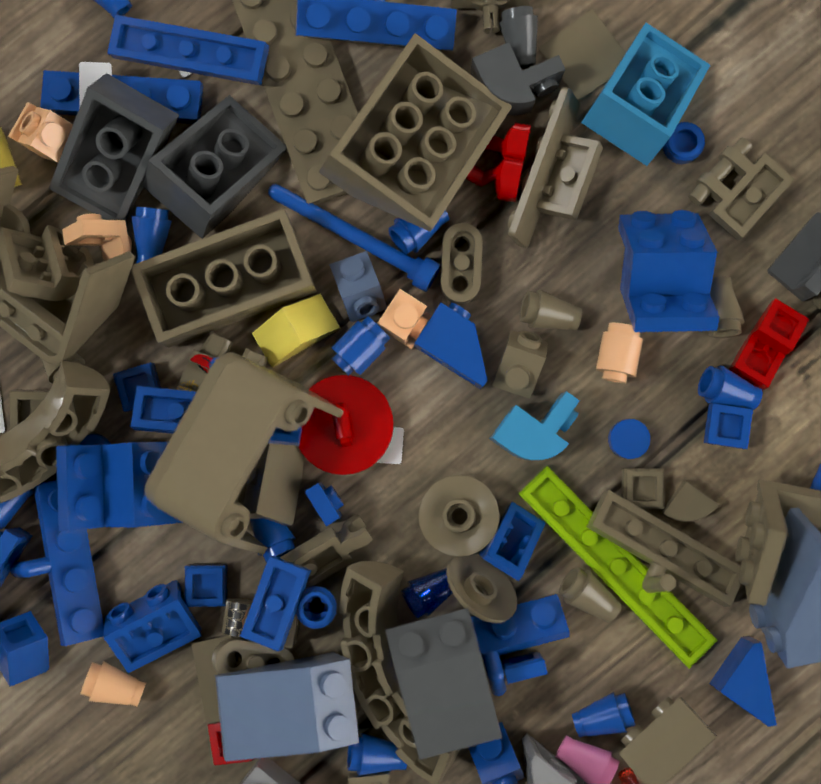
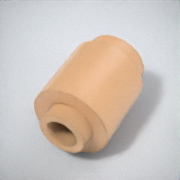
(619, 353)

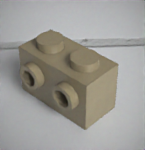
(667, 742)

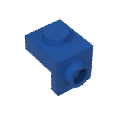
(497, 761)

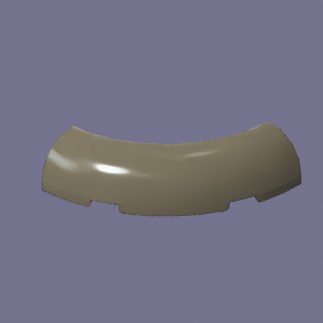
(60, 420)
(368, 609)

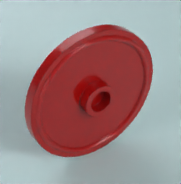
(355, 439)

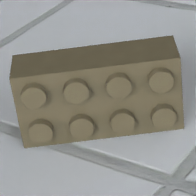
(223, 279)

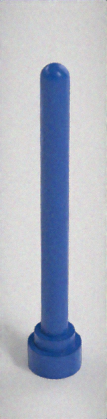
(420, 271)

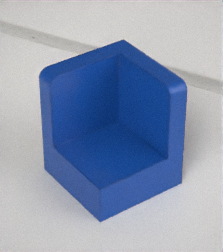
(22, 649)

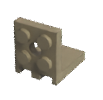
(767, 533)

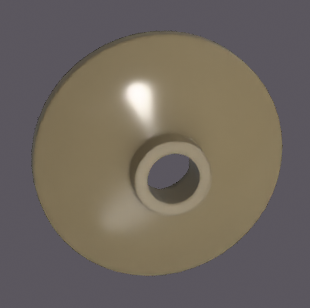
(437, 515)
(482, 588)

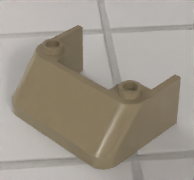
(58, 327)
(221, 444)

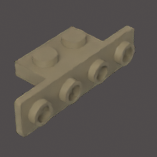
(558, 174)

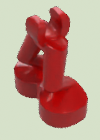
(509, 171)

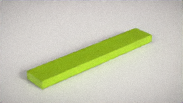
(617, 568)

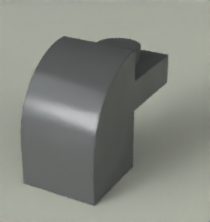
(506, 80)

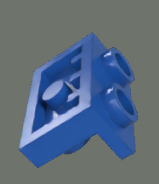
(150, 626)

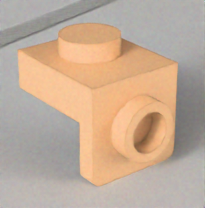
(95, 231)

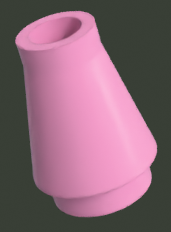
(588, 761)

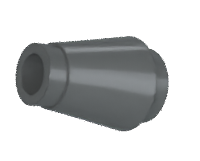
(520, 30)

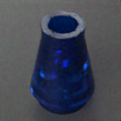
(427, 593)

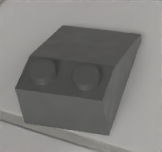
(111, 148)
(212, 166)
(443, 683)

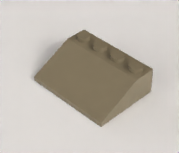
(416, 136)

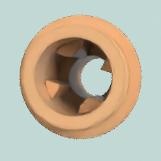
(111, 685)

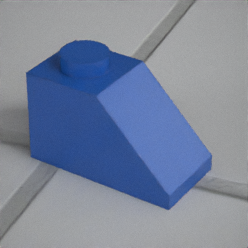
(454, 343)

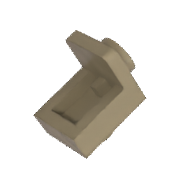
(521, 363)

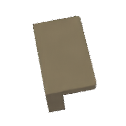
(274, 484)

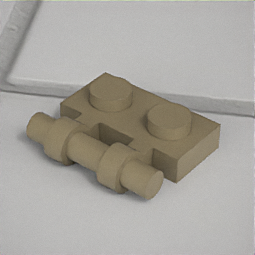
(750, 196)

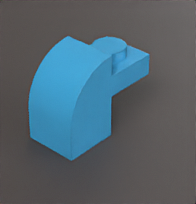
(536, 440)

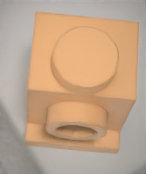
(41, 132)
(404, 318)

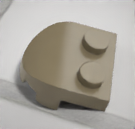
(42, 264)

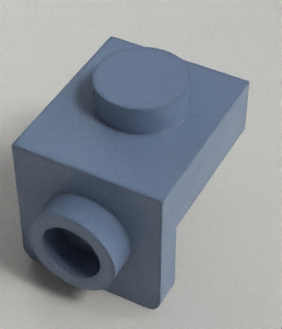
(358, 286)

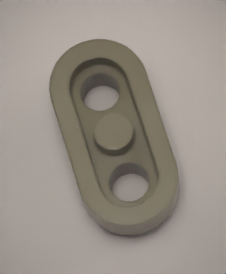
(461, 264)
(249, 655)

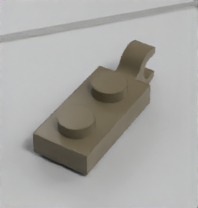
(330, 551)

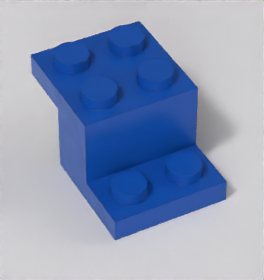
(668, 272)
(107, 486)

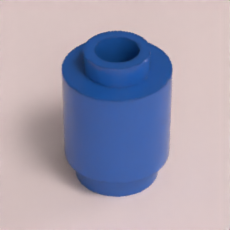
(360, 346)

